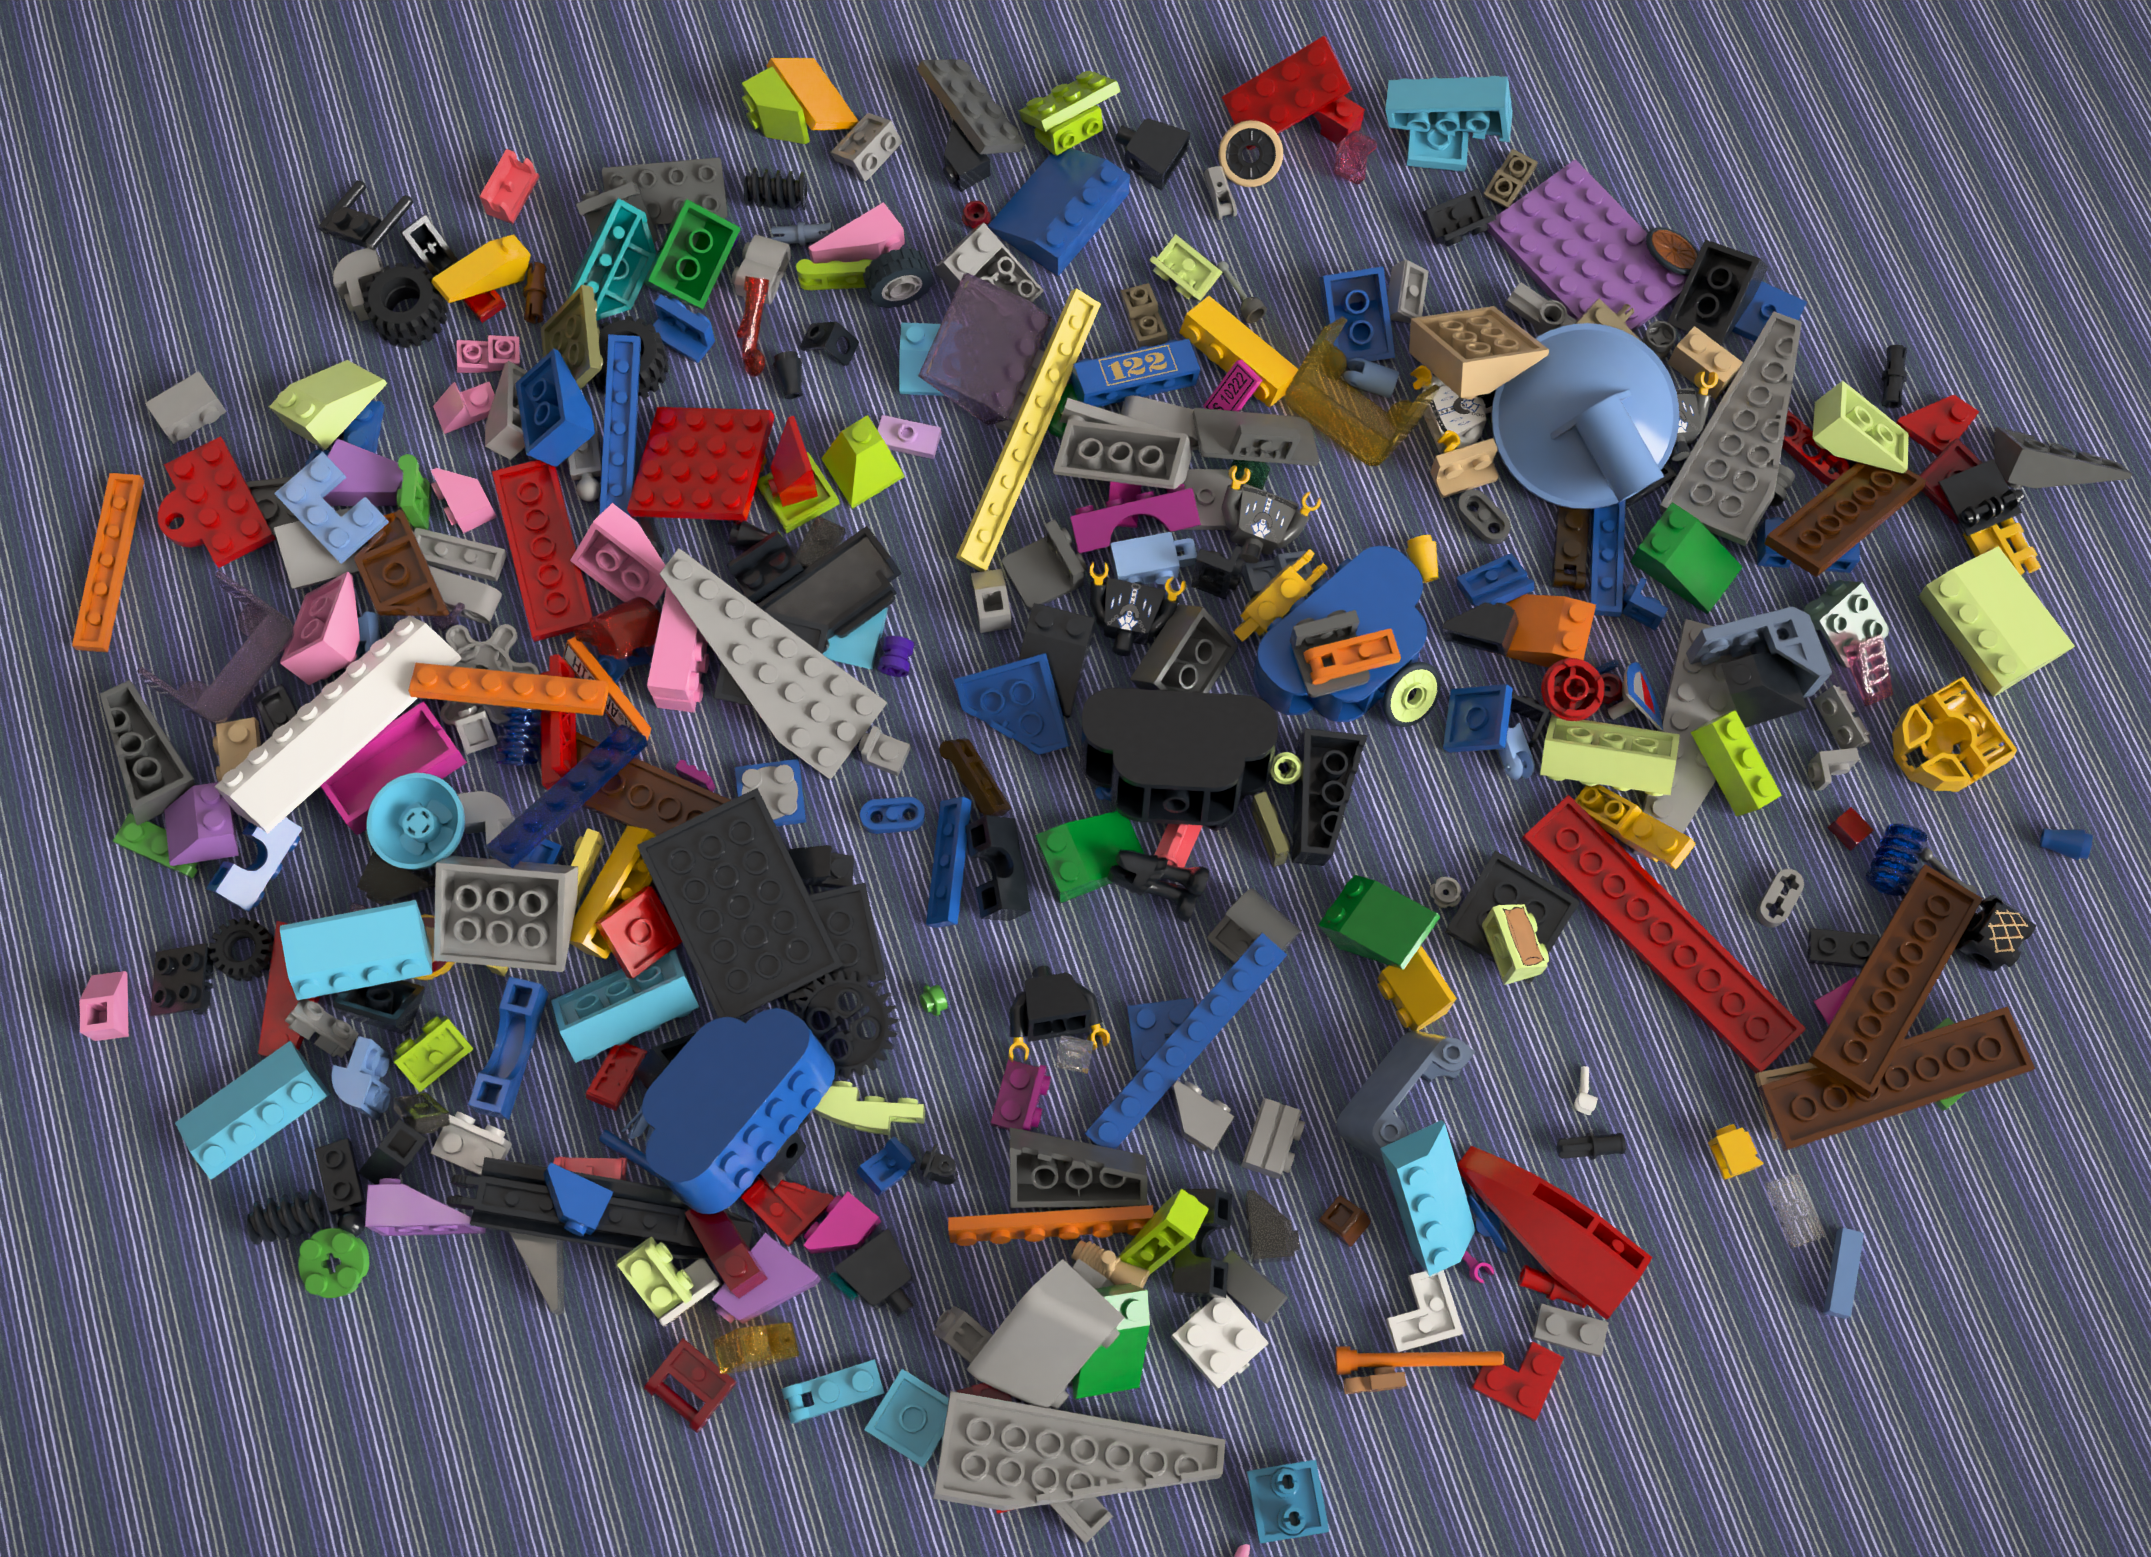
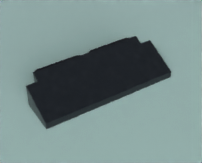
(841, 587)

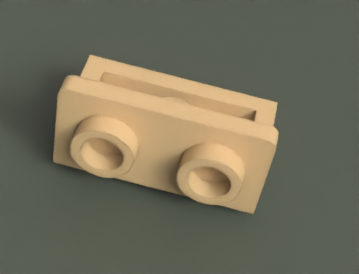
(234, 743)

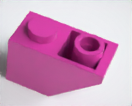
(844, 1227)

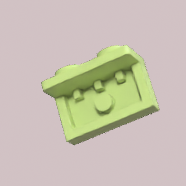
(1187, 268)

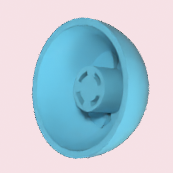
(405, 811)

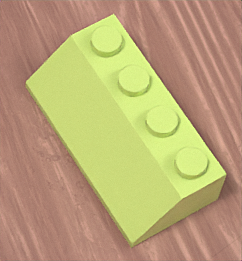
(1610, 755)

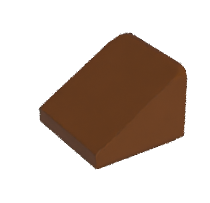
(1345, 1220)

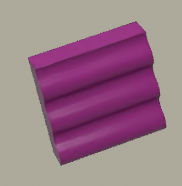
(694, 776)

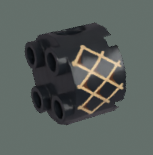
(1995, 934)

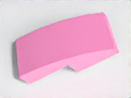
(487, 355)

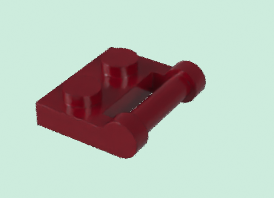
(697, 1375)

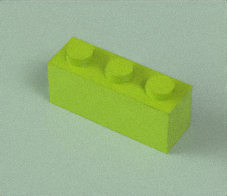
(1736, 763)

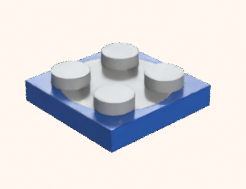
(779, 786)

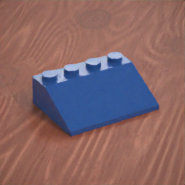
(1061, 207)

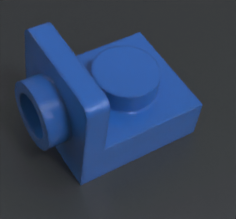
(1641, 608)

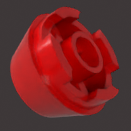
(1572, 689)

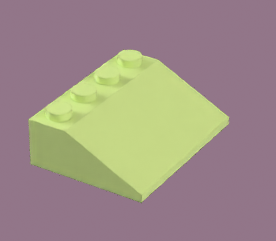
(1995, 620)

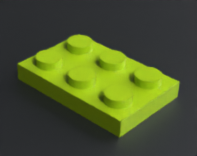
(1068, 100)

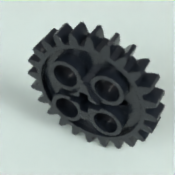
(861, 1049)

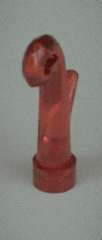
(750, 325)

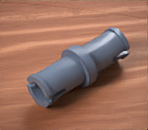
(801, 233)

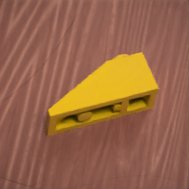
(485, 269)

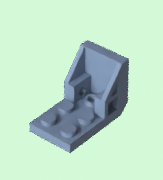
(1784, 631)

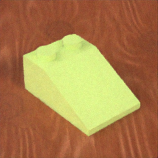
(326, 401)
(1858, 430)

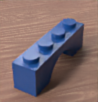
(519, 1021)

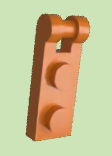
(1352, 655)

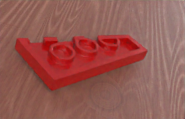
(278, 1003)

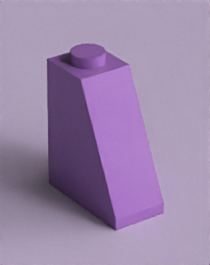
(366, 475)
(785, 1280)

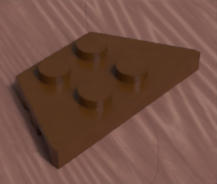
(399, 573)

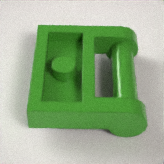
(415, 493)

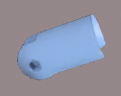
(1517, 755)

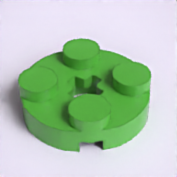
(314, 1268)

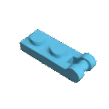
(834, 1391)

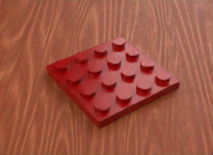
(701, 463)

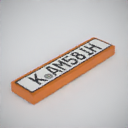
(617, 704)

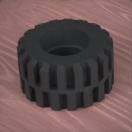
(395, 286)
(654, 358)

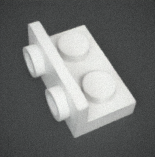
(468, 1144)

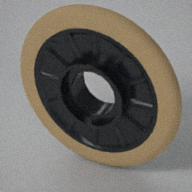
(1269, 148)

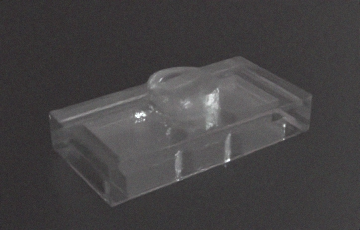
(1794, 1210)

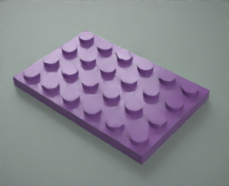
(1585, 248)

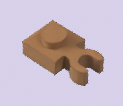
(1384, 1379)

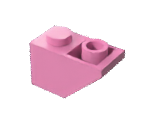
(465, 499)
(105, 1007)

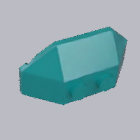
(617, 259)

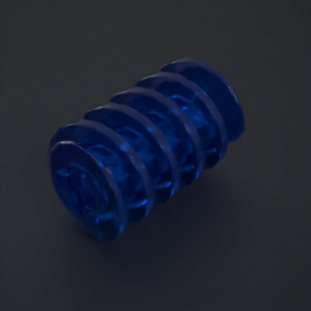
(519, 736)
(1894, 857)

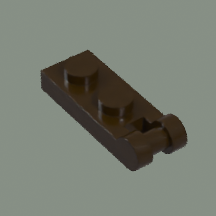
(1570, 548)
(975, 776)

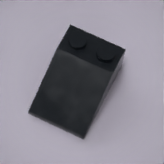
(1717, 291)
(1066, 642)

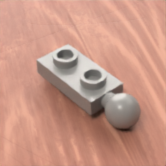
(585, 465)

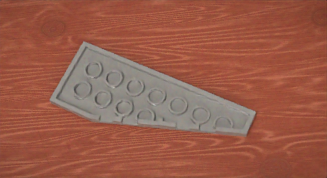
(1738, 455)
(791, 685)
(1693, 698)
(1034, 1456)

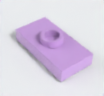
(909, 436)

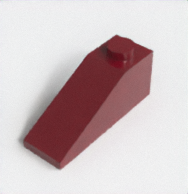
(727, 1251)

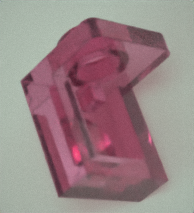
(1352, 156)

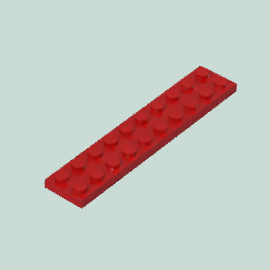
(1663, 934)

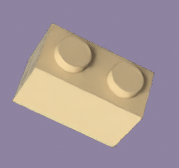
(1701, 353)

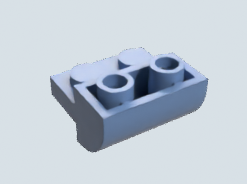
(360, 1083)

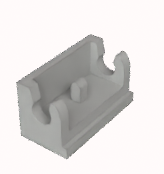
(1083, 1516)

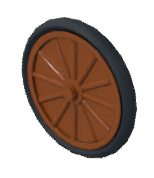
(1671, 250)

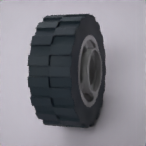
(898, 278)

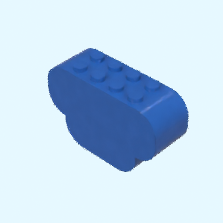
(1384, 593)
(732, 1104)

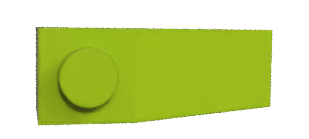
(1166, 1232)

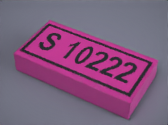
(1234, 388)

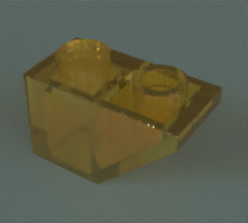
(755, 1347)

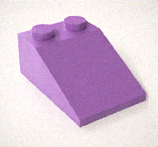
(402, 1211)

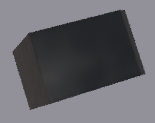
(428, 246)

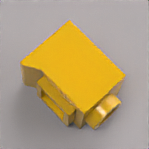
(1734, 1151)

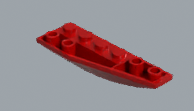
(1558, 1231)

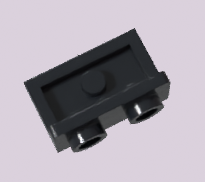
(1456, 217)

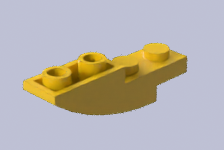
(1634, 827)

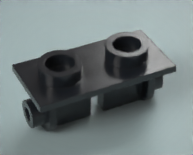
(938, 1167)

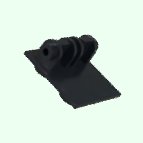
(1981, 497)
(181, 979)

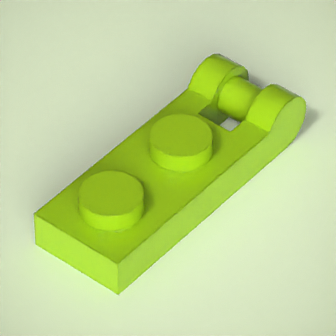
(831, 275)

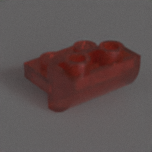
(622, 628)

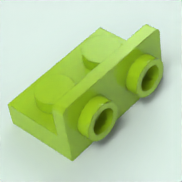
(1071, 131)
(431, 1052)

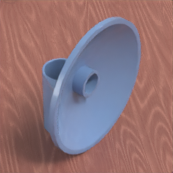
(1587, 418)

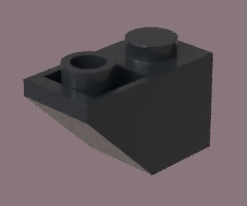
(393, 1153)

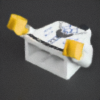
(1452, 419)

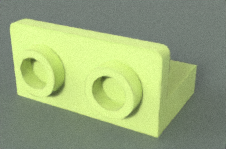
(655, 1277)

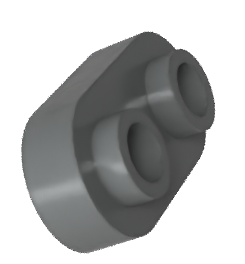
(1486, 516)

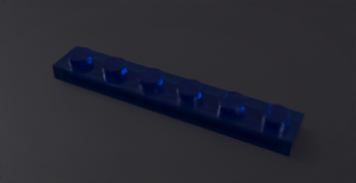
(566, 796)

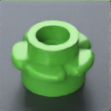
(933, 999)

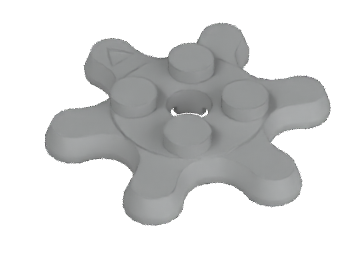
(487, 655)

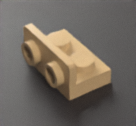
(1465, 468)

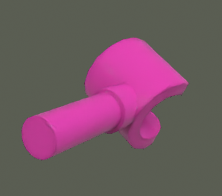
(1474, 1266)

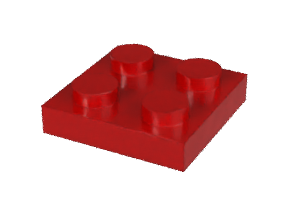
(639, 932)

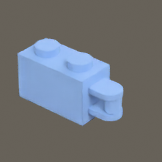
(1151, 558)

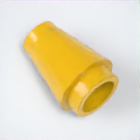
(1423, 555)

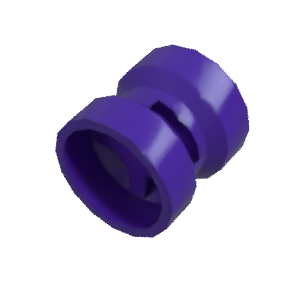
(896, 655)

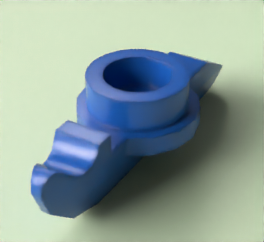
(1487, 1223)

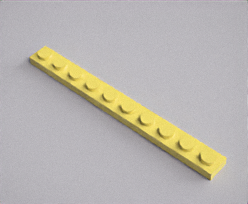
(1028, 431)

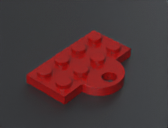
(214, 505)

